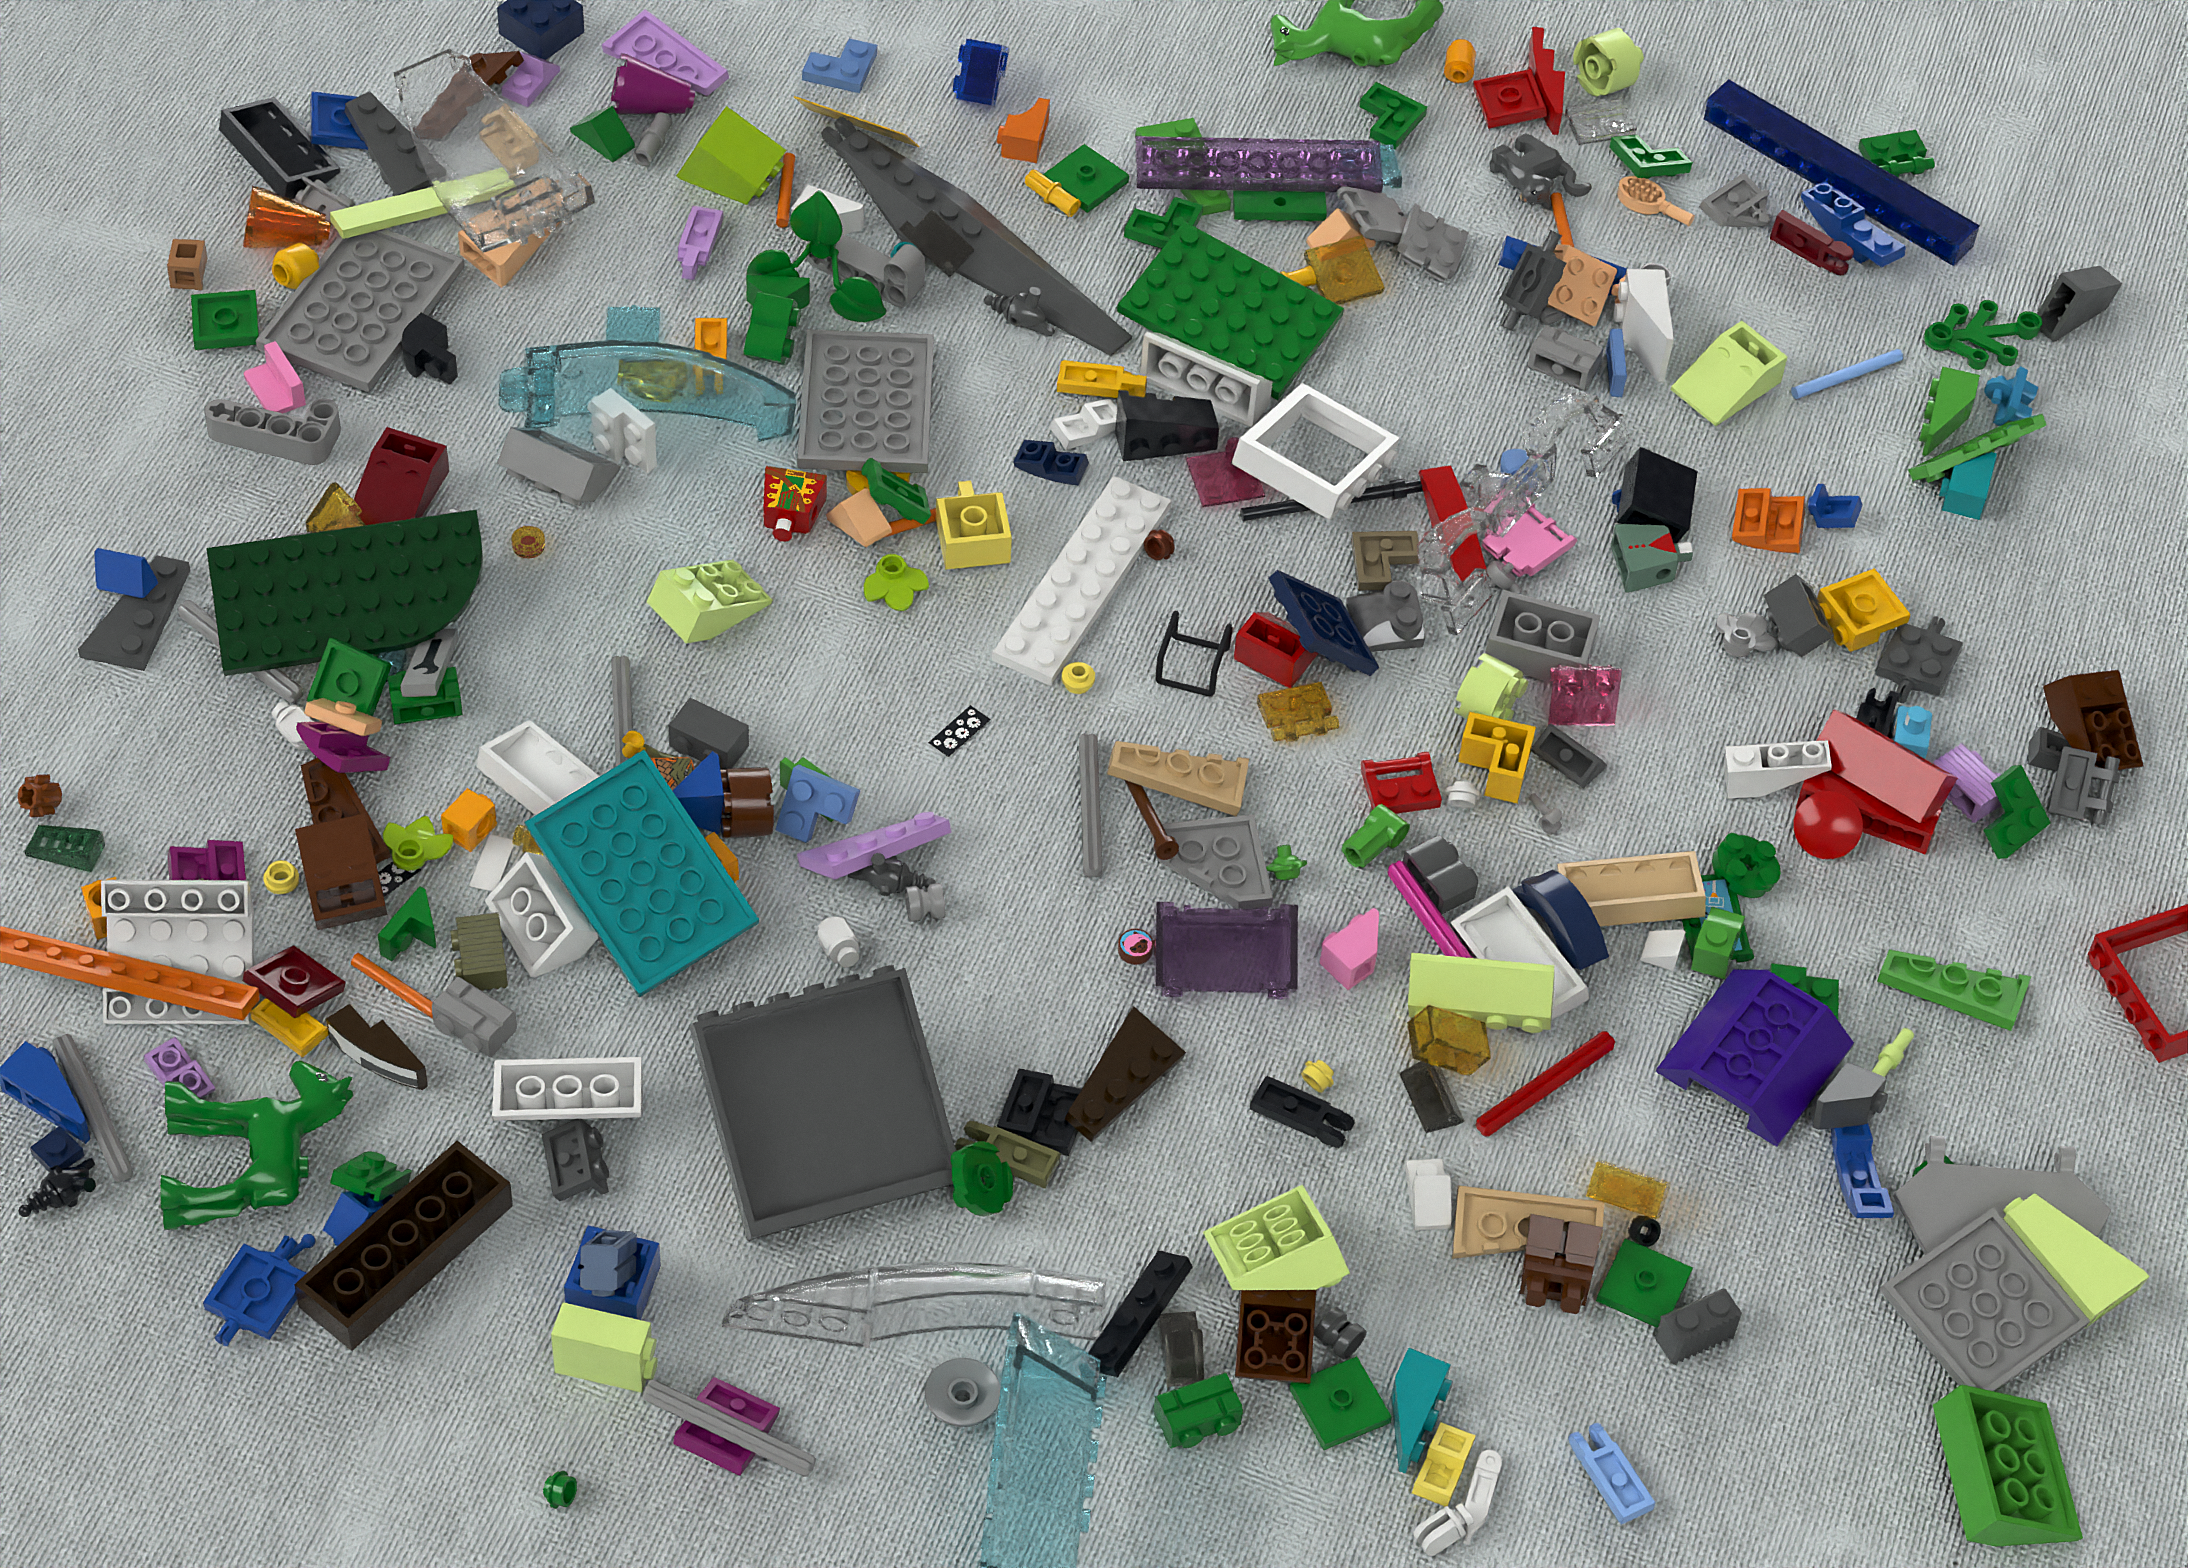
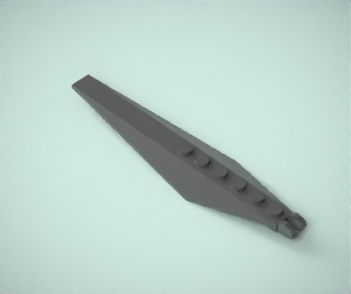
(999, 257)

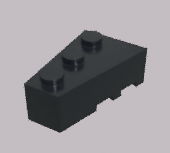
(1164, 427)

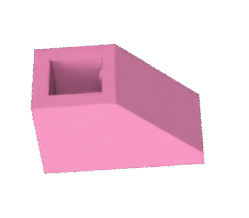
(1353, 950)

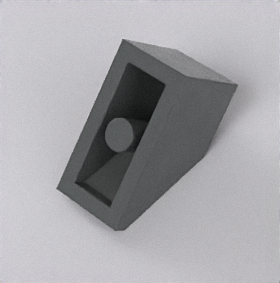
(1850, 1098)

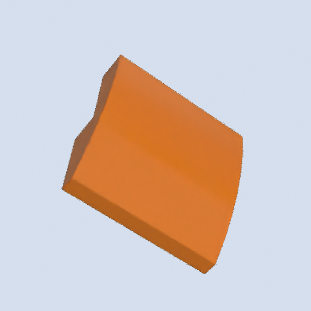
(1768, 520)

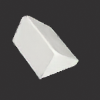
(1663, 948)

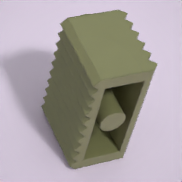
(480, 951)

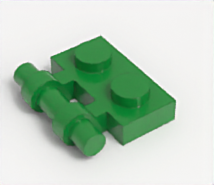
(1897, 152)

